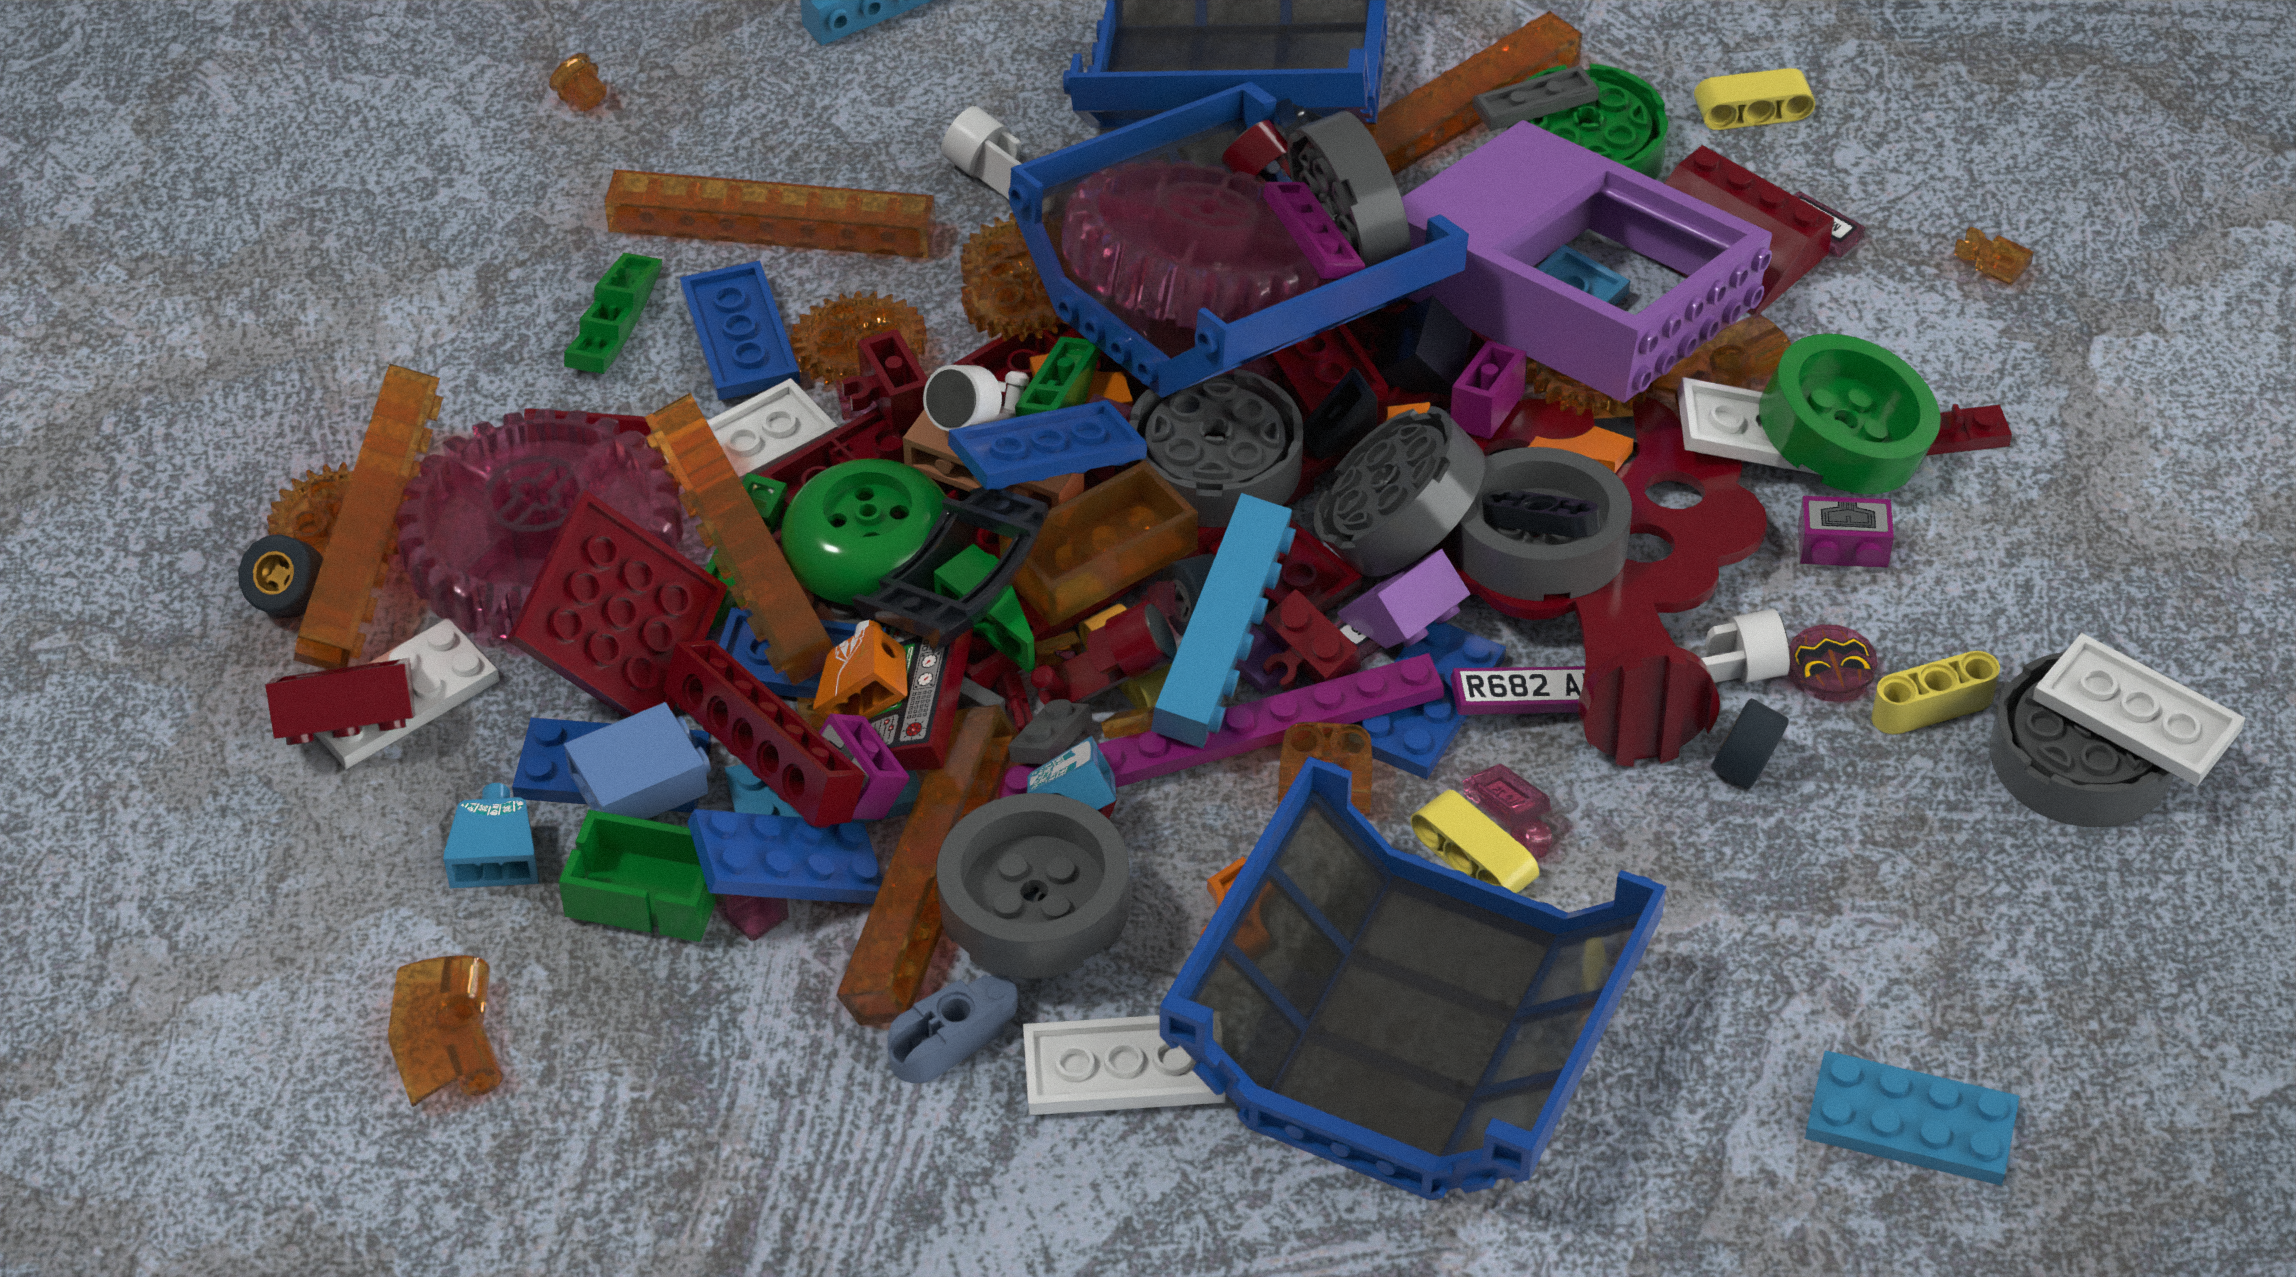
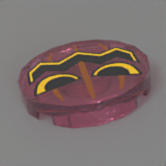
(1832, 662)

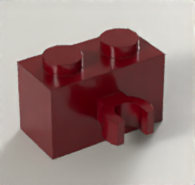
(889, 379)
(1308, 643)

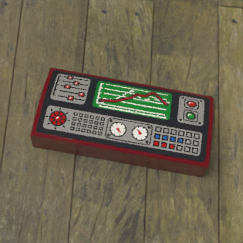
(921, 723)

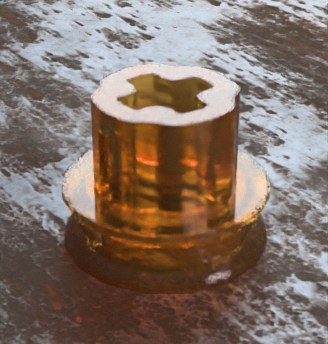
(578, 82)

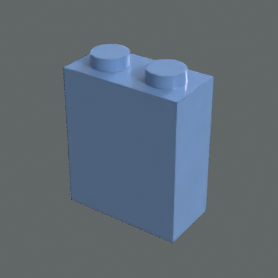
(639, 765)

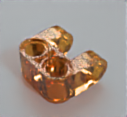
(1329, 744)

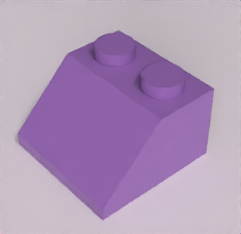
(1408, 602)

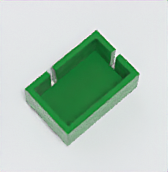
(636, 877)

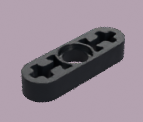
(1541, 513)

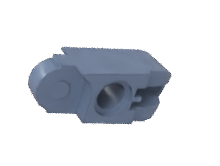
(949, 1027)

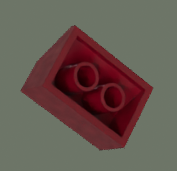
(341, 700)

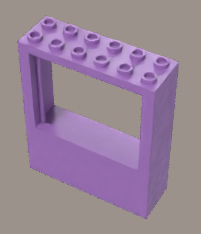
(1539, 191)

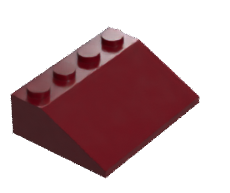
(1798, 229)

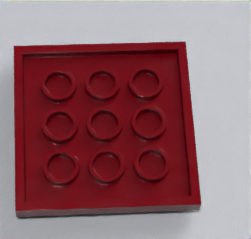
(614, 607)

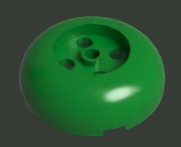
(886, 520)

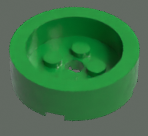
(1627, 120)
(1867, 390)

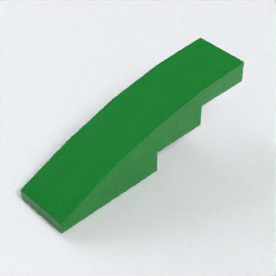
(614, 313)

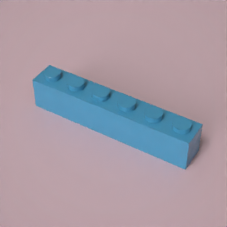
(1222, 621)

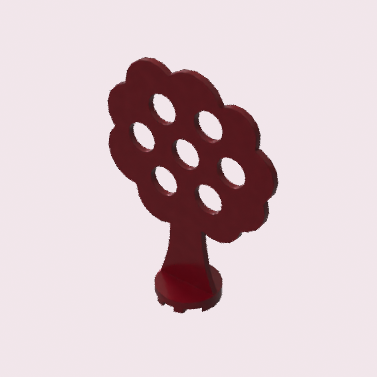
(1639, 687)

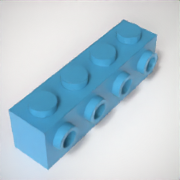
(838, 18)

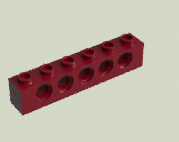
(764, 733)

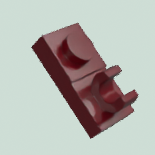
(1971, 430)

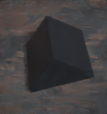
(1424, 348)

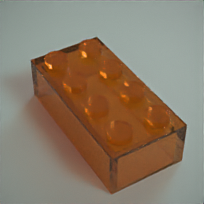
(1105, 542)

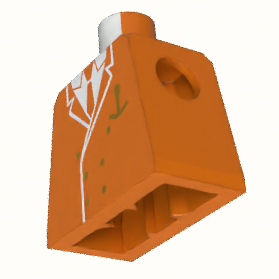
(862, 674)

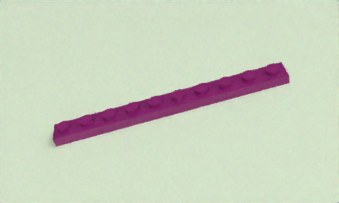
(1264, 722)

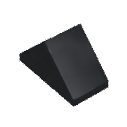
(1342, 417)

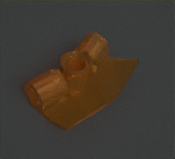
(1733, 357)
(440, 1028)

